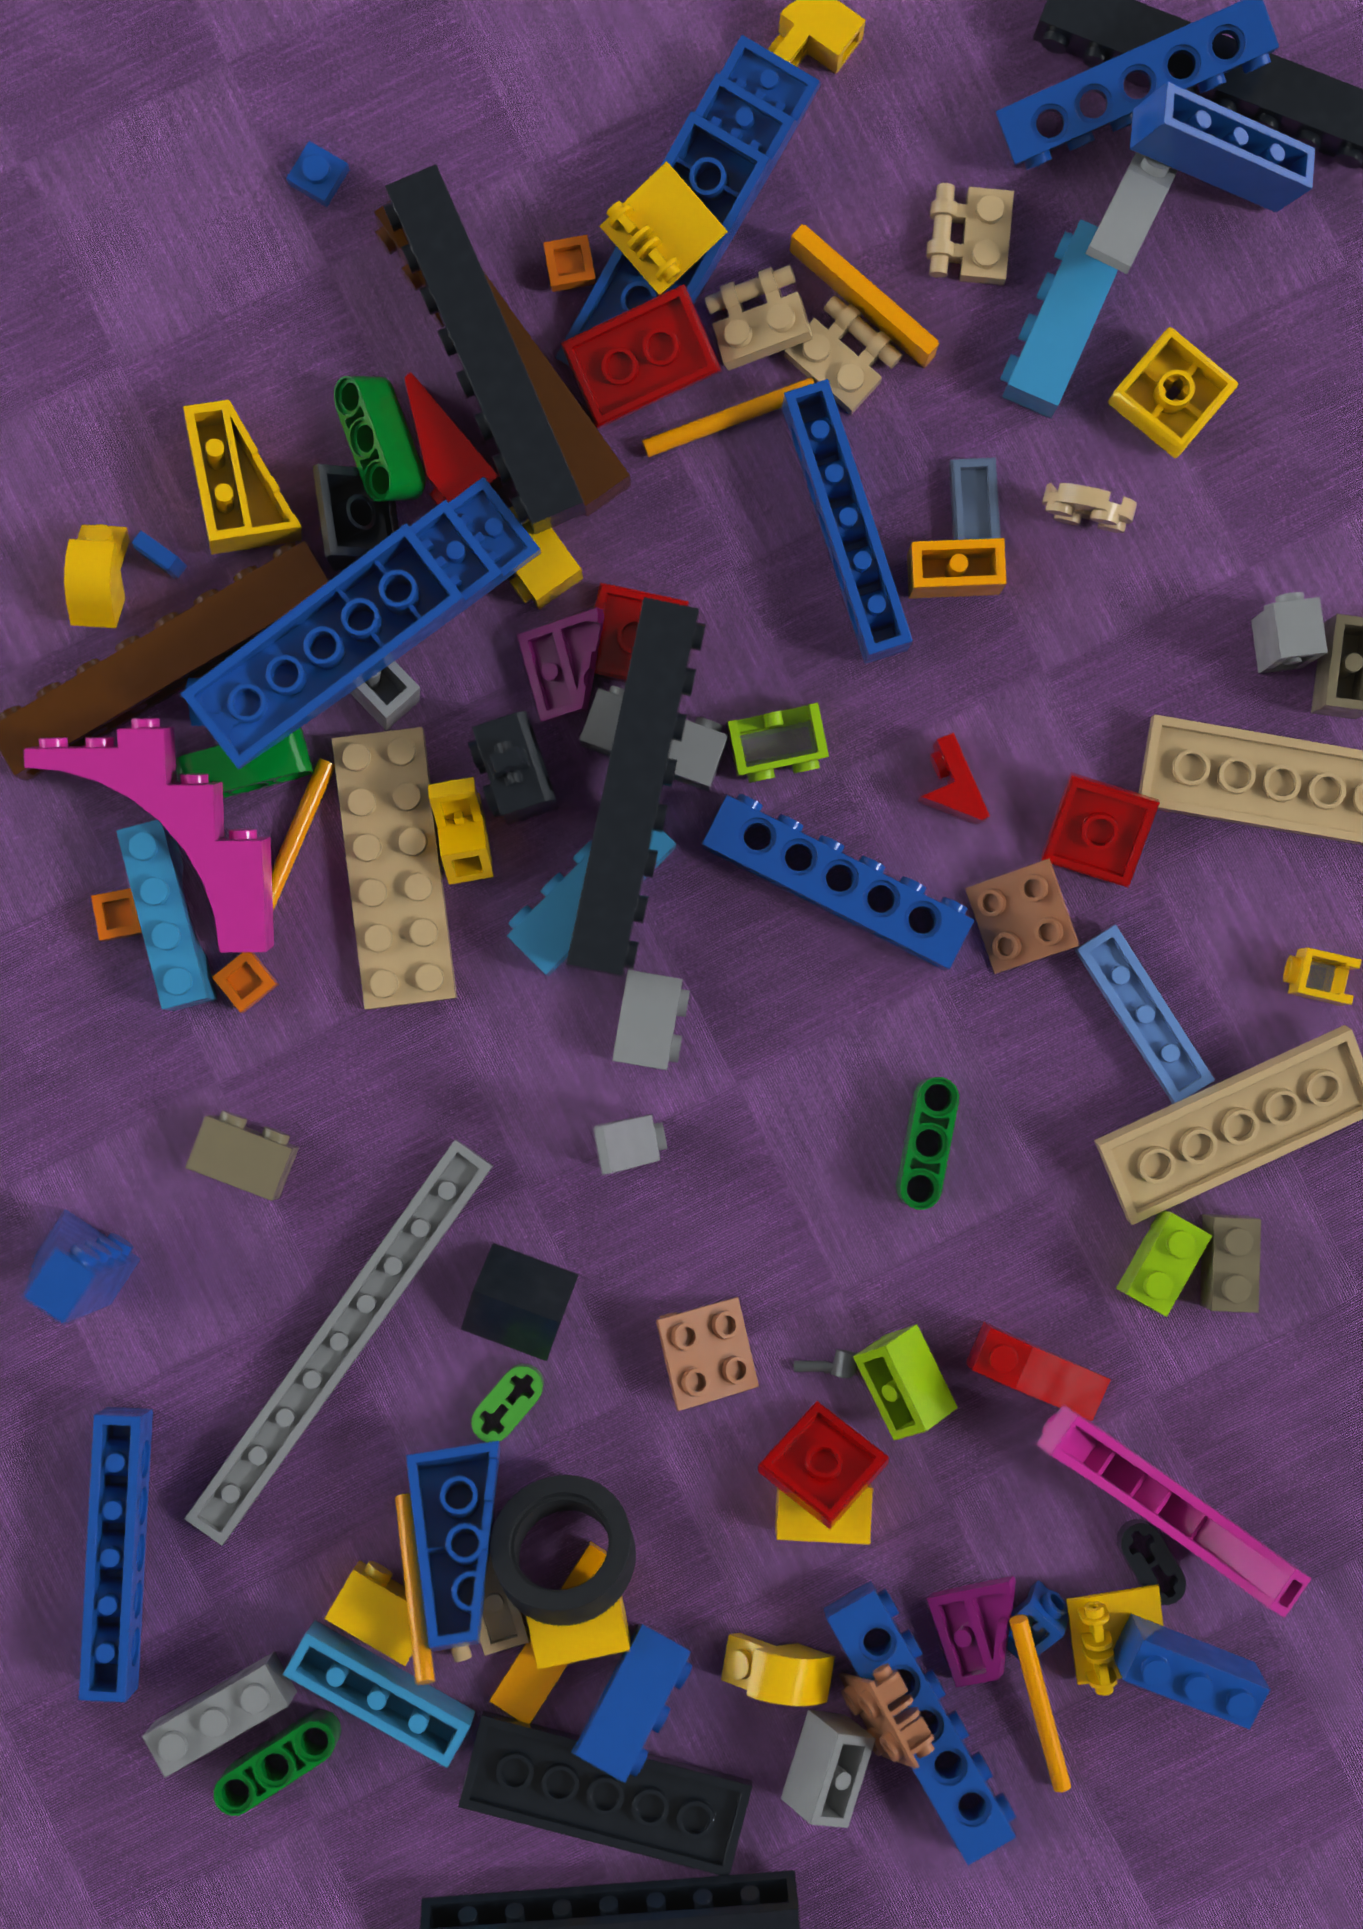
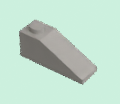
(1131, 212)
(629, 1143)

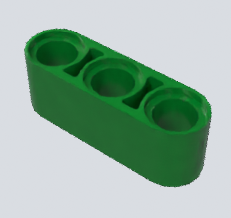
(379, 438)
(277, 765)
(934, 1165)
(262, 1777)

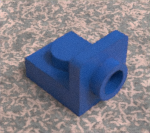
(1046, 1617)

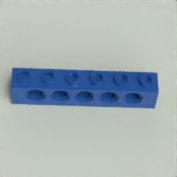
(1244, 21)
(846, 521)
(949, 920)
(115, 1554)
(972, 1830)

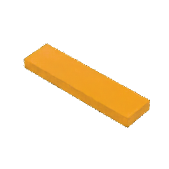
(863, 295)
(525, 1687)

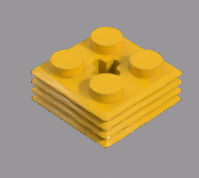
(1169, 364)

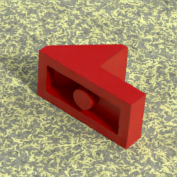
(961, 795)

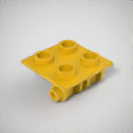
(662, 228)
(1096, 1626)

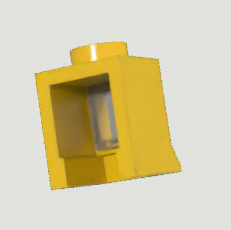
(1320, 975)

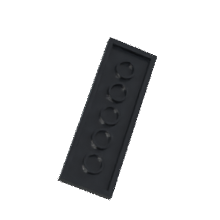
(662, 1813)

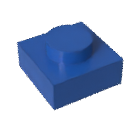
(318, 173)

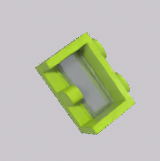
(778, 741)

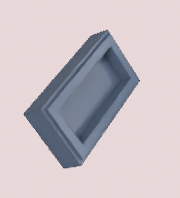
(974, 498)

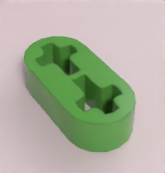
(499, 1396)

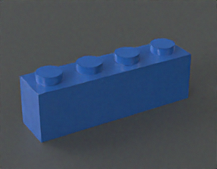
(1222, 147)

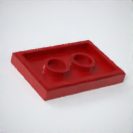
(641, 356)

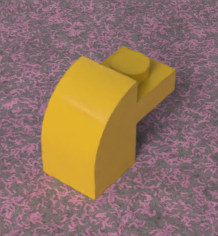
(818, 28)
(94, 576)
(461, 830)
(778, 1673)

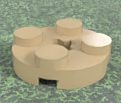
(1076, 502)

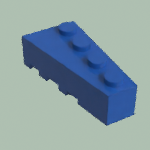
(78, 1269)
(453, 1528)

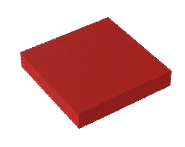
(619, 629)
(1100, 829)
(823, 1464)

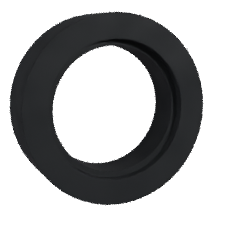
(538, 1501)

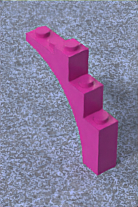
(143, 768)
(1173, 1510)

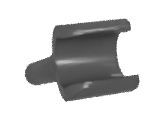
(842, 1365)

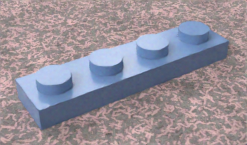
(1144, 1014)

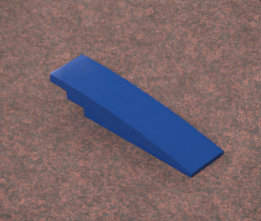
(724, 159)
(361, 622)

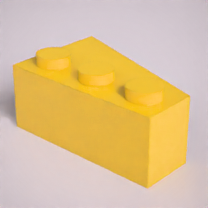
(235, 488)

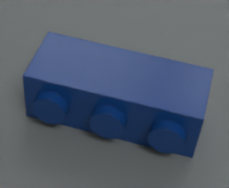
(1190, 1671)
(633, 1703)

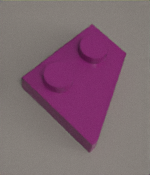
(562, 663)
(974, 1628)

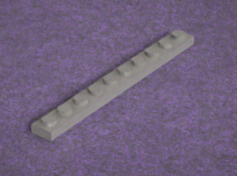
(338, 1342)

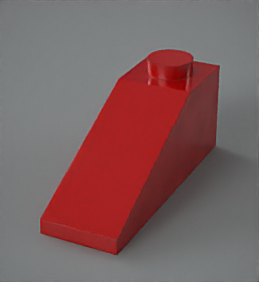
(447, 454)
(1036, 1371)

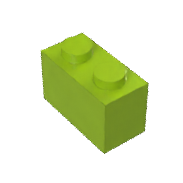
(1164, 1262)
(905, 1382)

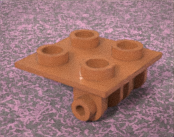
(1022, 916)
(707, 1353)
(877, 1704)

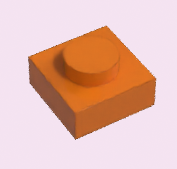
(569, 263)
(115, 915)
(245, 981)

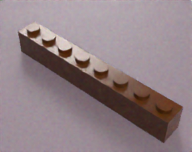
(587, 454)
(160, 662)

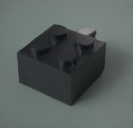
(514, 767)

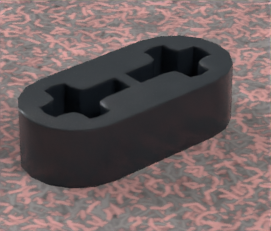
(1159, 1556)

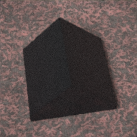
(348, 516)
(519, 1301)

